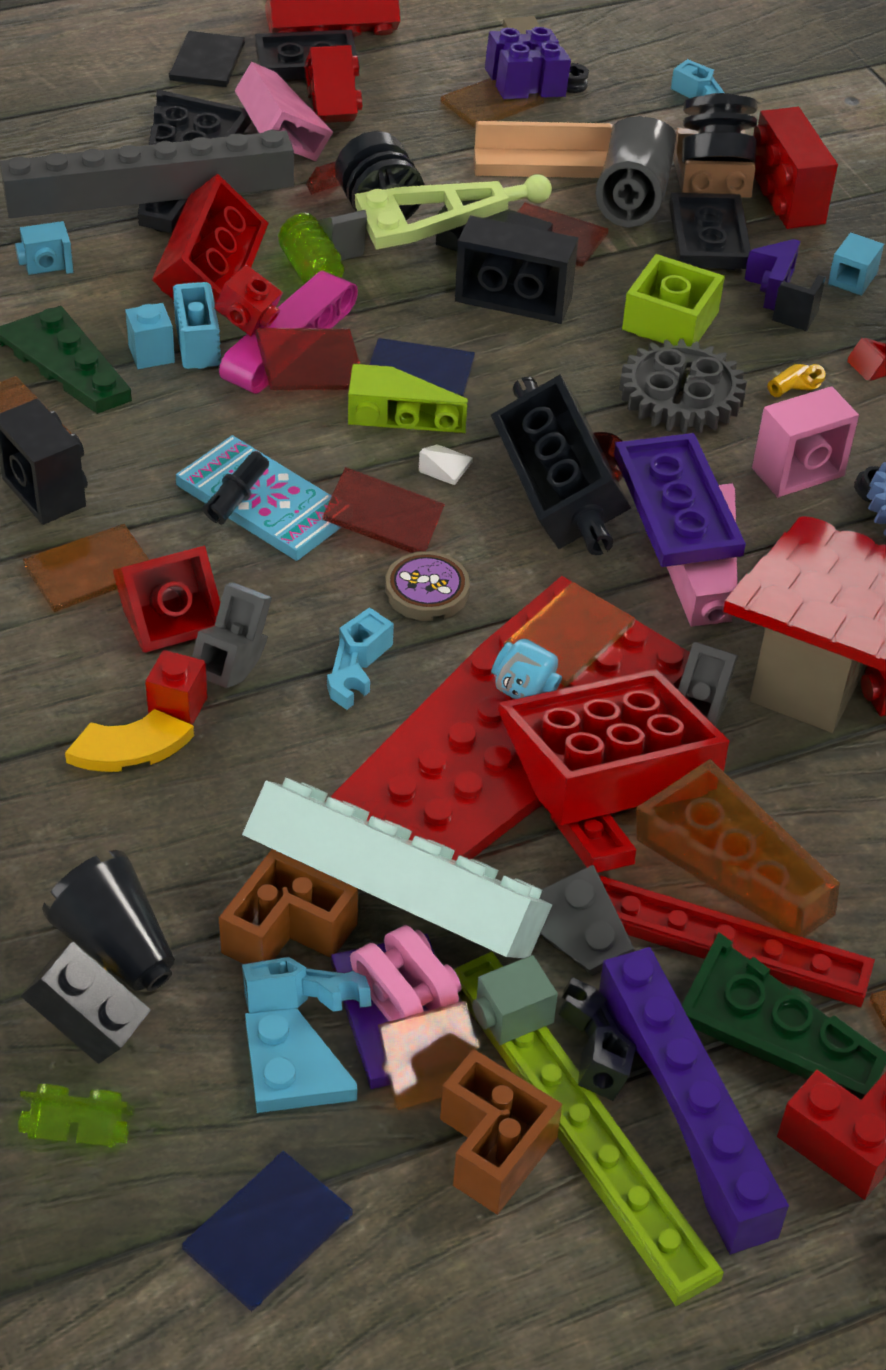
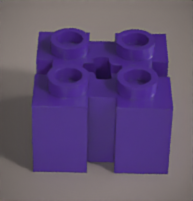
(527, 63)

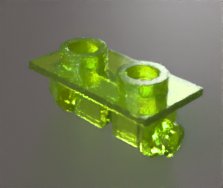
(54, 1110)

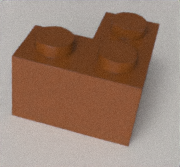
(286, 903)
(505, 1125)

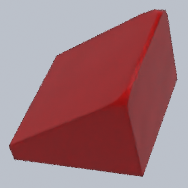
(869, 359)

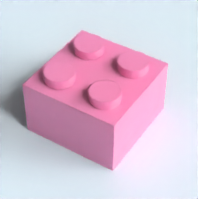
(804, 441)

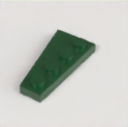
(66, 355)
(762, 1016)

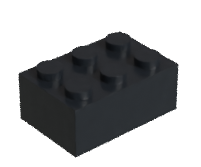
(515, 269)

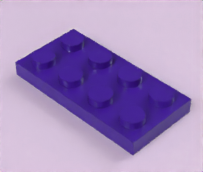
(679, 500)

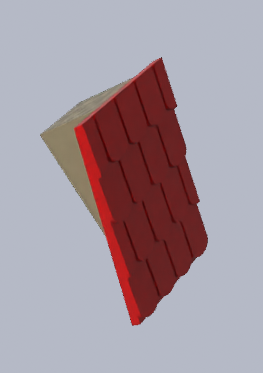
(821, 616)

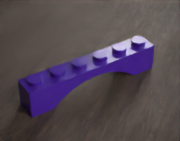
(728, 1164)

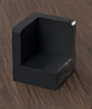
(798, 305)

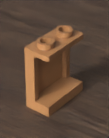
(712, 176)

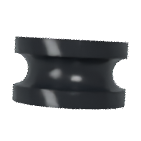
(577, 78)

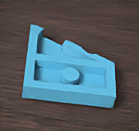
(293, 1063)

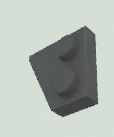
(584, 921)

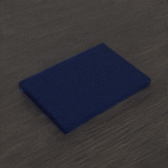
(434, 364)
(267, 1230)

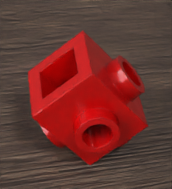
(249, 301)

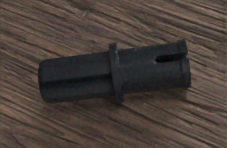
(235, 488)

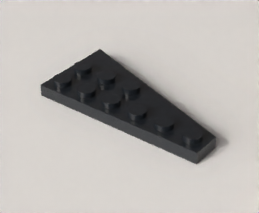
(184, 119)

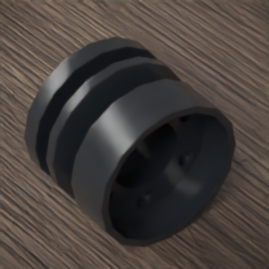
(720, 123)
(376, 162)

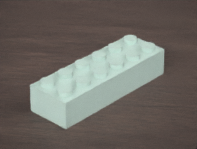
(400, 871)

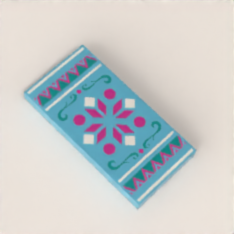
(281, 506)

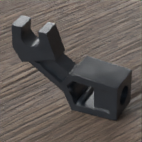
(608, 1053)

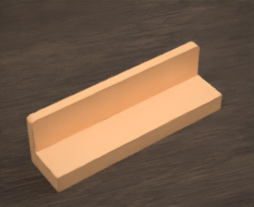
(541, 148)

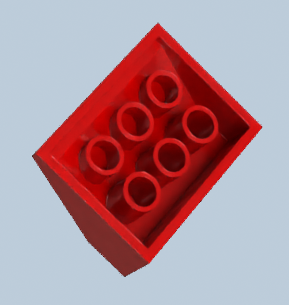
(609, 743)

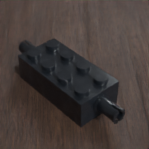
(560, 464)

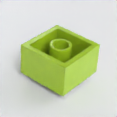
(672, 301)

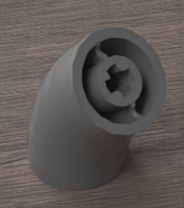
(636, 170)

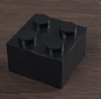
(42, 461)

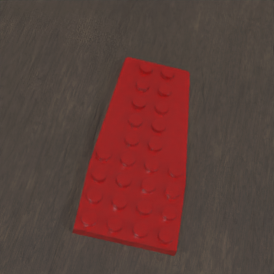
(452, 762)

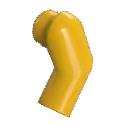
(798, 378)

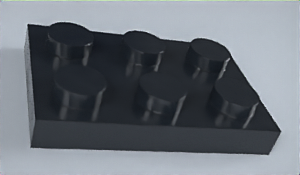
(288, 51)
(710, 230)

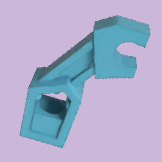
(694, 80)
(375, 637)
(287, 984)

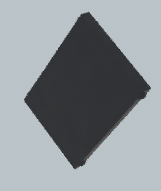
(207, 58)

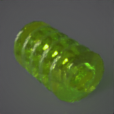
(309, 247)

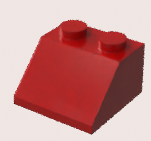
(169, 598)

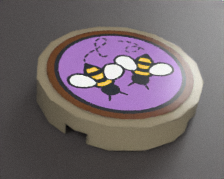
(427, 585)

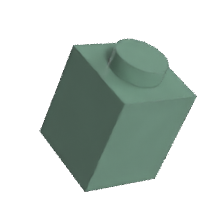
(515, 1000)

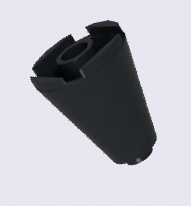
(112, 920)

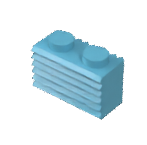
(197, 325)

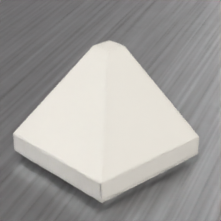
(443, 463)

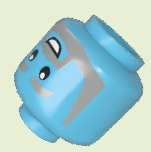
(525, 669)

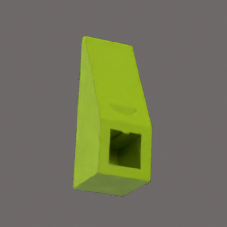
(399, 400)

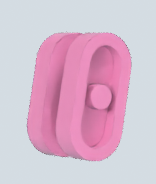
(406, 974)

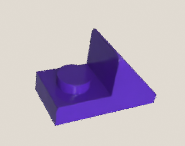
(771, 266)

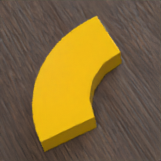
(142, 741)

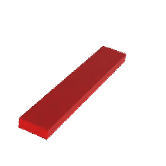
(694, 928)

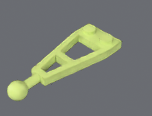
(389, 227)

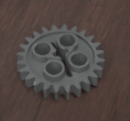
(710, 392)

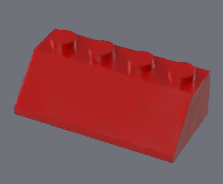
(330, 15)
(211, 239)

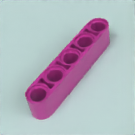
(315, 305)

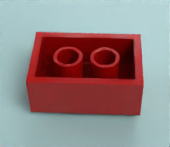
(793, 167)

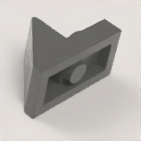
(347, 233)
(708, 679)

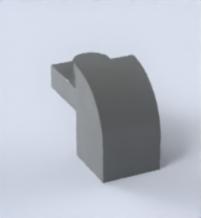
(237, 638)

